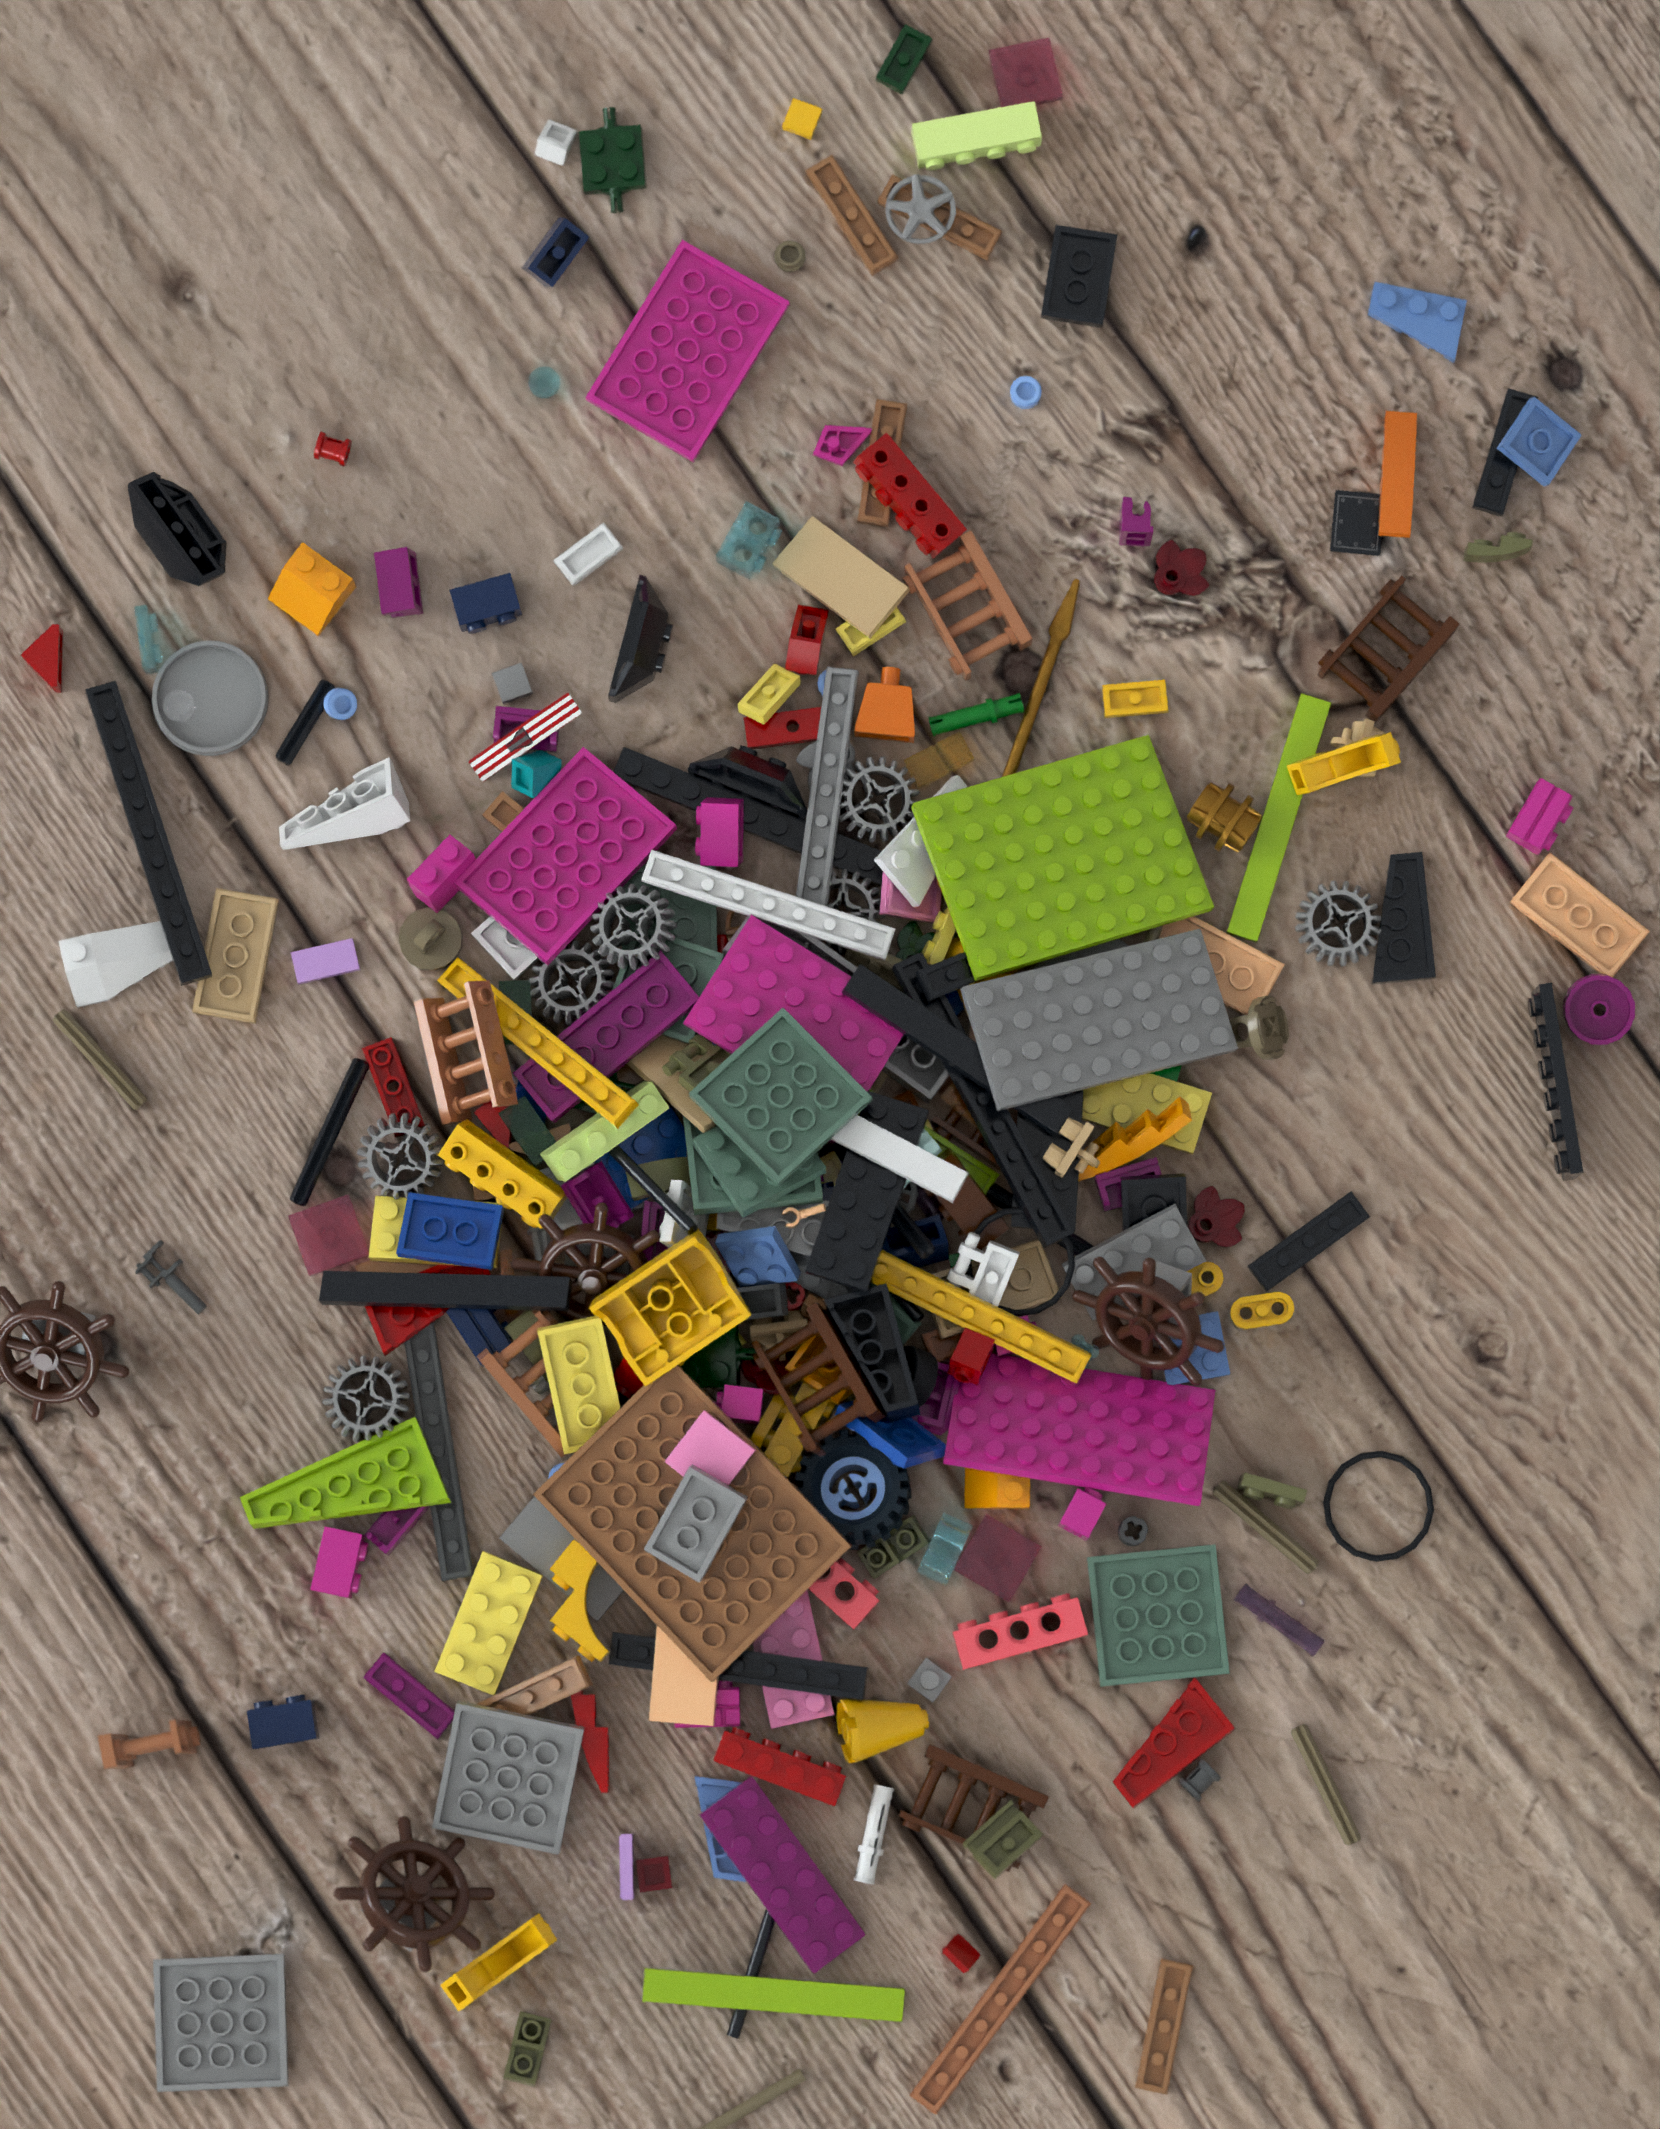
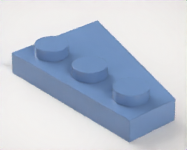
(1422, 315)
(709, 1792)

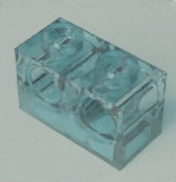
(742, 538)
(944, 1549)

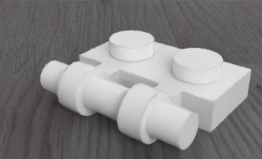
(993, 1271)

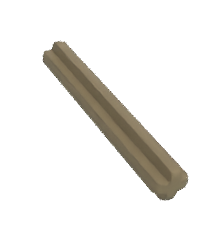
(99, 1059)
(1265, 1527)
(1325, 1784)

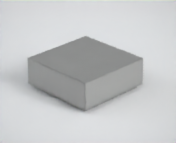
(512, 683)

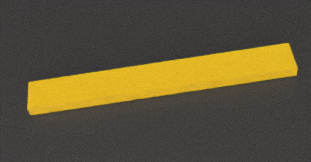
(547, 1050)
(981, 1316)

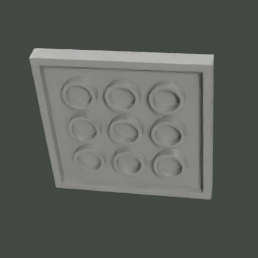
(508, 1777)
(220, 2022)

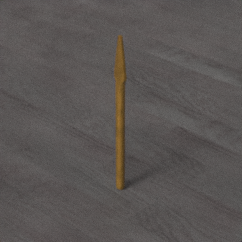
(1059, 631)

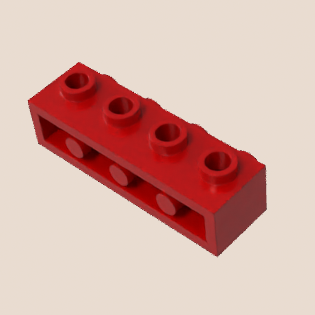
(909, 496)
(785, 1770)

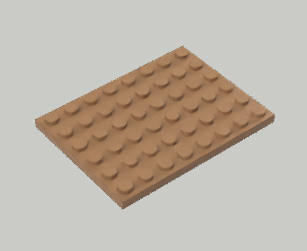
(620, 1488)

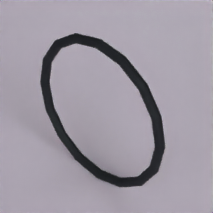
(1060, 1292)
(1348, 1547)

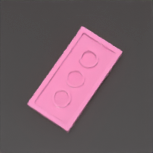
(793, 1636)

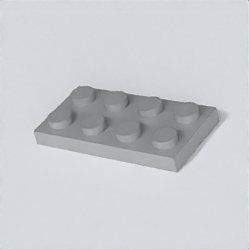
(1160, 1236)

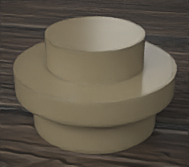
(790, 256)

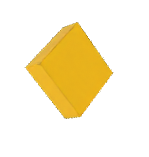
(802, 118)

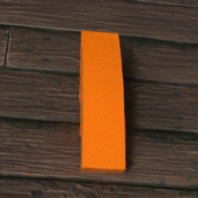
(1397, 474)

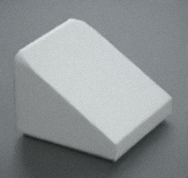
(555, 142)

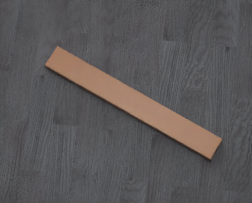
(1000, 1999)

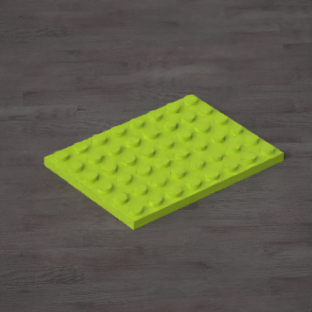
(1062, 857)

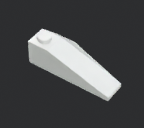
(362, 809)

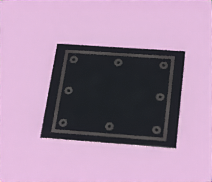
(1356, 523)

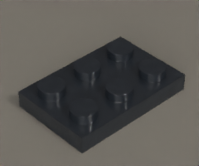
(1079, 276)
(1151, 1194)

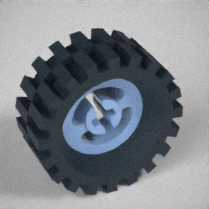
(848, 1454)

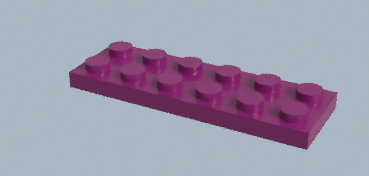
(615, 1030)
(782, 1874)

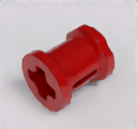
(332, 449)
(799, 1299)

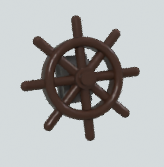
(594, 1257)
(1162, 1315)
(53, 1337)
(404, 1905)

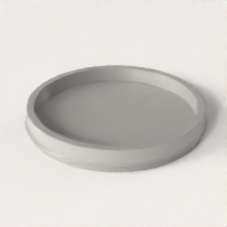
(226, 692)

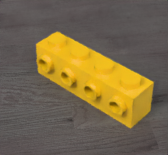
(502, 1173)
(785, 1446)

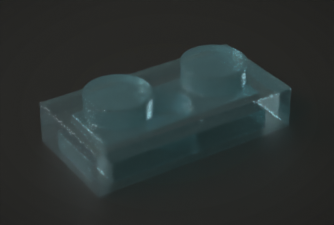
(149, 651)

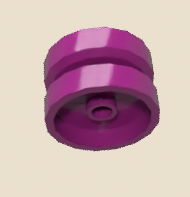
(1583, 997)

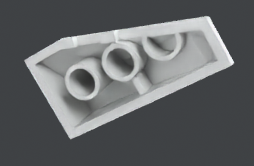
(112, 960)

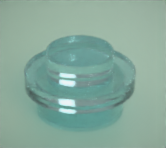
(544, 382)

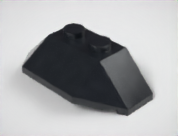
(177, 530)
(642, 643)
(752, 777)

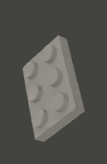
(695, 1523)

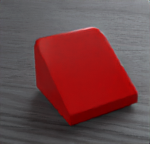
(961, 1953)

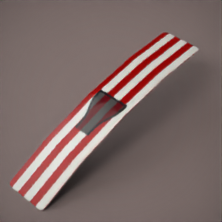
(525, 736)

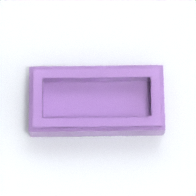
(325, 961)
(626, 1856)

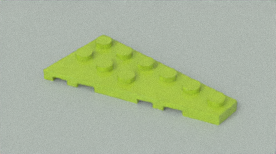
(358, 1480)

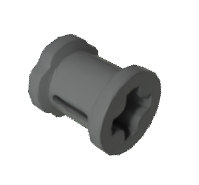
(1129, 1541)
(1199, 1779)

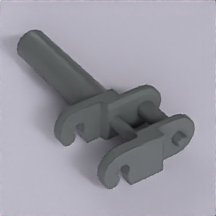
(171, 1279)

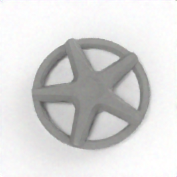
(920, 208)

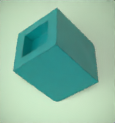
(534, 772)

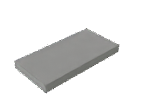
(541, 1541)

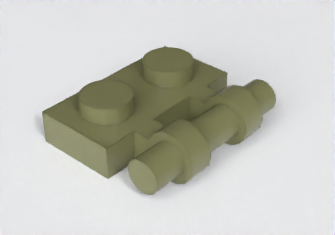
(696, 1071)

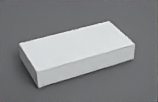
(588, 554)

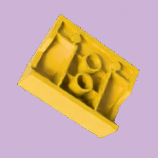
(671, 1307)

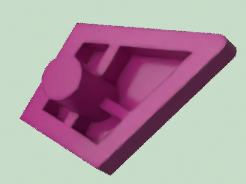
(840, 443)

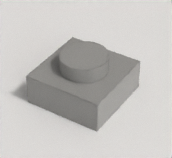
(929, 1680)

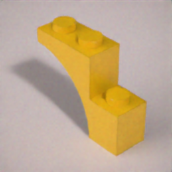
(1344, 763)
(571, 1620)
(499, 1962)

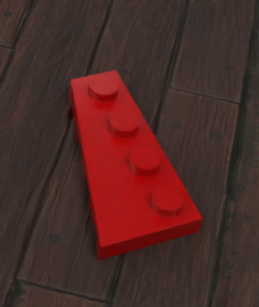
(399, 1324)
(1175, 1743)

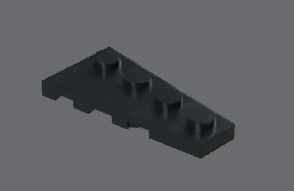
(1405, 938)

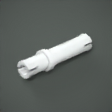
(873, 1835)

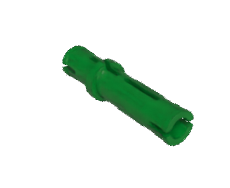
(976, 714)

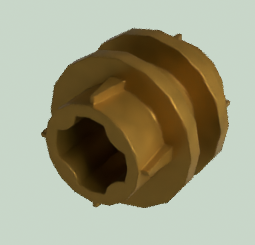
(1224, 817)

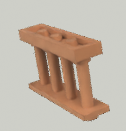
(998, 606)
(443, 1059)
(518, 1387)
(119, 1751)

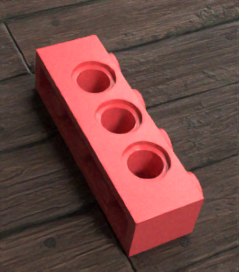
(850, 1611)
(1070, 1627)

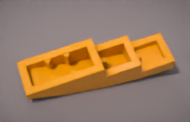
(1145, 1133)

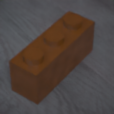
(970, 1207)

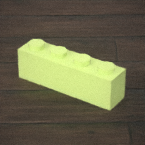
(976, 135)
(599, 1136)

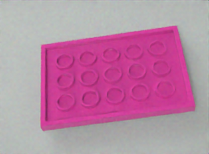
(687, 351)
(565, 855)
(774, 973)

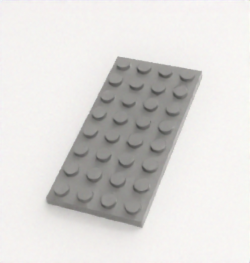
(1098, 1019)

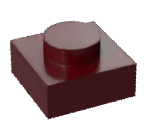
(654, 1874)

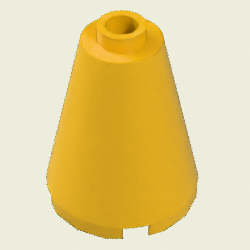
(877, 1726)

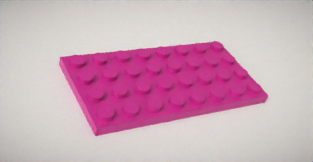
(1090, 1434)

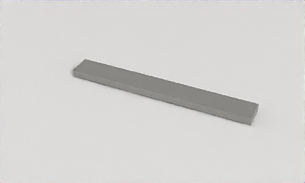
(826, 785)

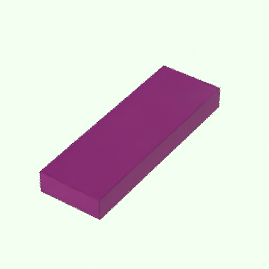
(410, 1695)

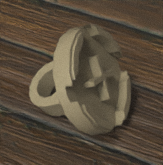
(430, 939)
(1266, 1028)

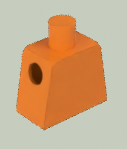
(886, 710)

